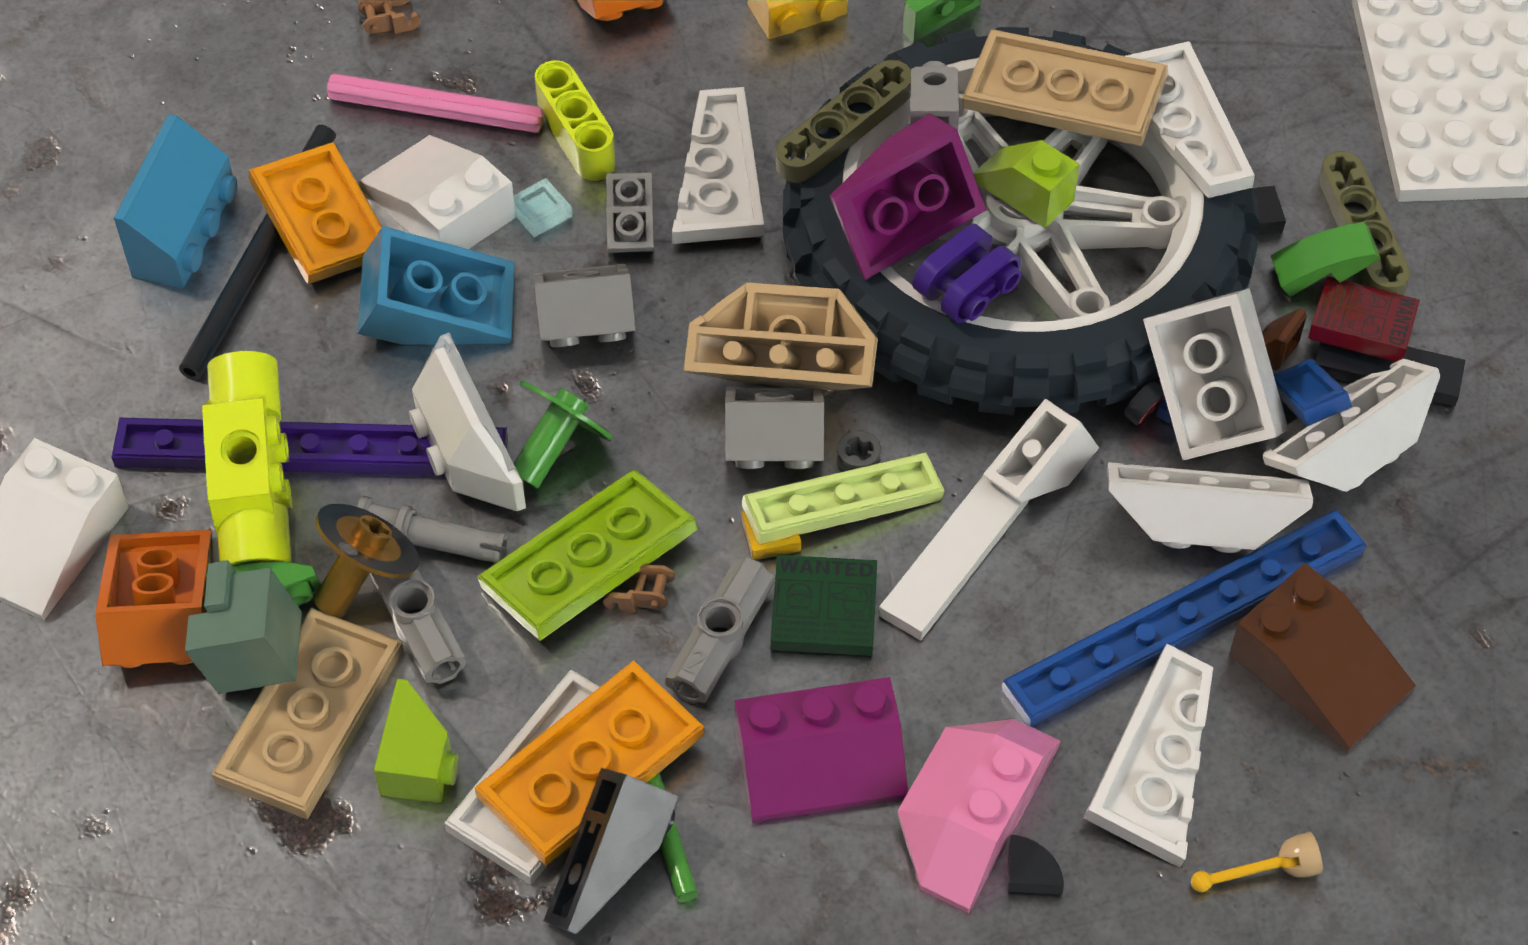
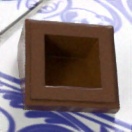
(1283, 336)

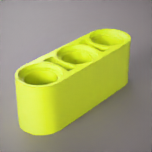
(575, 120)

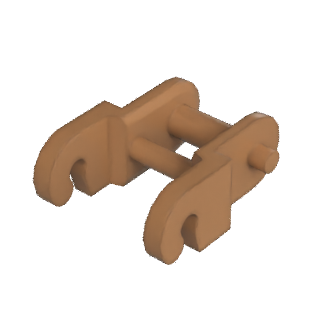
(389, 20)
(638, 598)

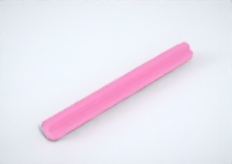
(435, 103)

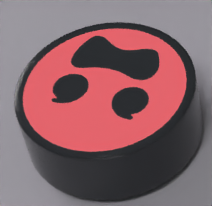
(1145, 402)

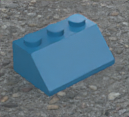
(174, 205)

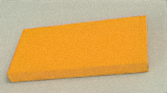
(620, 727)

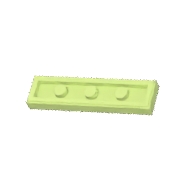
(842, 498)

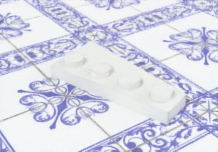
(1195, 126)
(1155, 764)

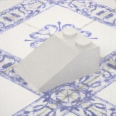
(443, 193)
(52, 524)

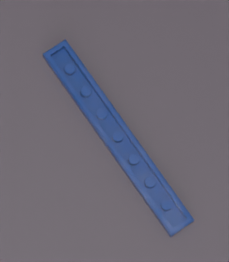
(1177, 619)

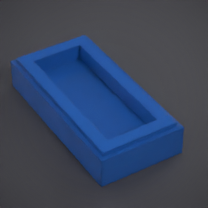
(1311, 392)

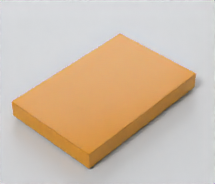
(317, 211)

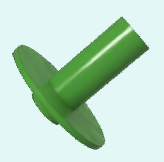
(553, 432)

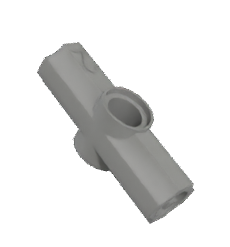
(423, 632)
(708, 651)

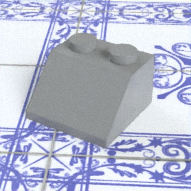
(584, 304)
(774, 426)

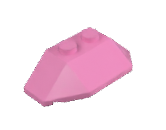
(971, 803)

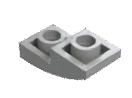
(629, 212)

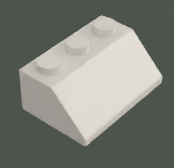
(1216, 374)

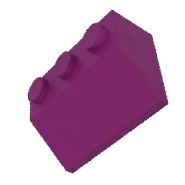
(821, 749)

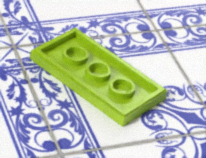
(587, 554)

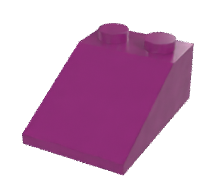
(907, 195)

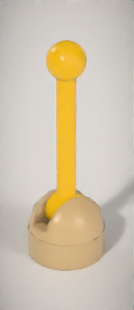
(1297, 857)

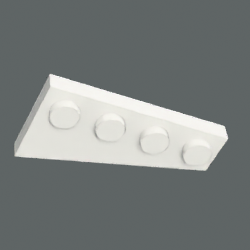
(720, 175)

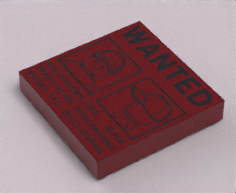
(1364, 319)

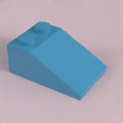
(432, 288)

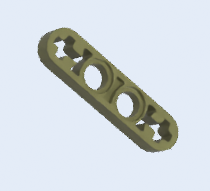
(848, 123)
(1360, 190)

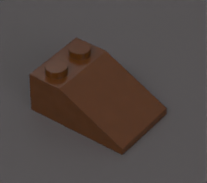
(1321, 657)

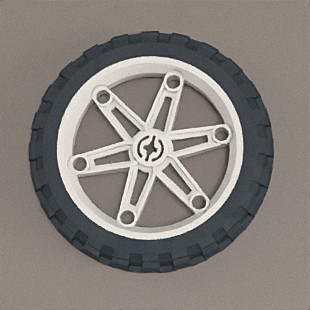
(1004, 364)

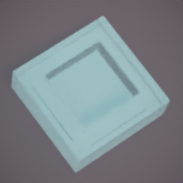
(541, 207)

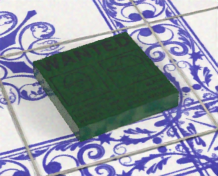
(824, 605)

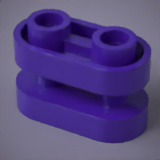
(967, 274)

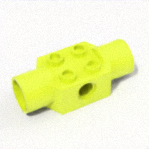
(245, 459)

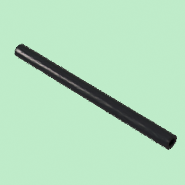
(239, 283)

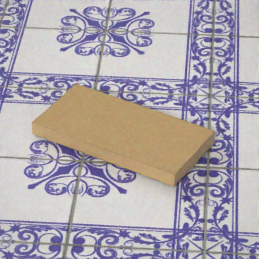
(1065, 87)
(306, 726)

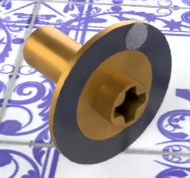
(364, 547)

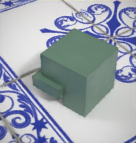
(248, 631)

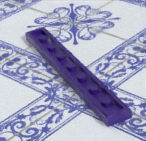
(310, 445)

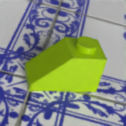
(1031, 179)
(414, 750)

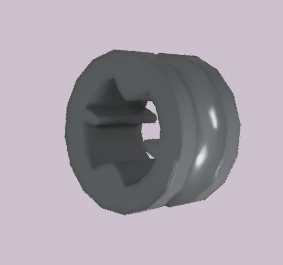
(863, 443)

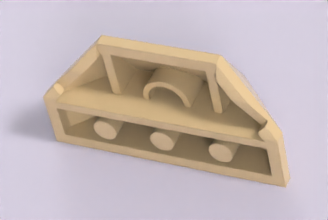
(783, 339)

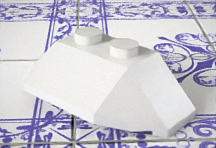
(462, 432)
(1360, 440)
(1208, 506)

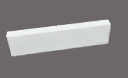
(950, 559)

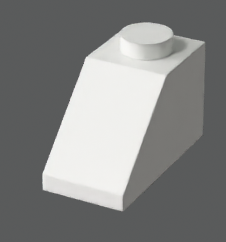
(1042, 454)

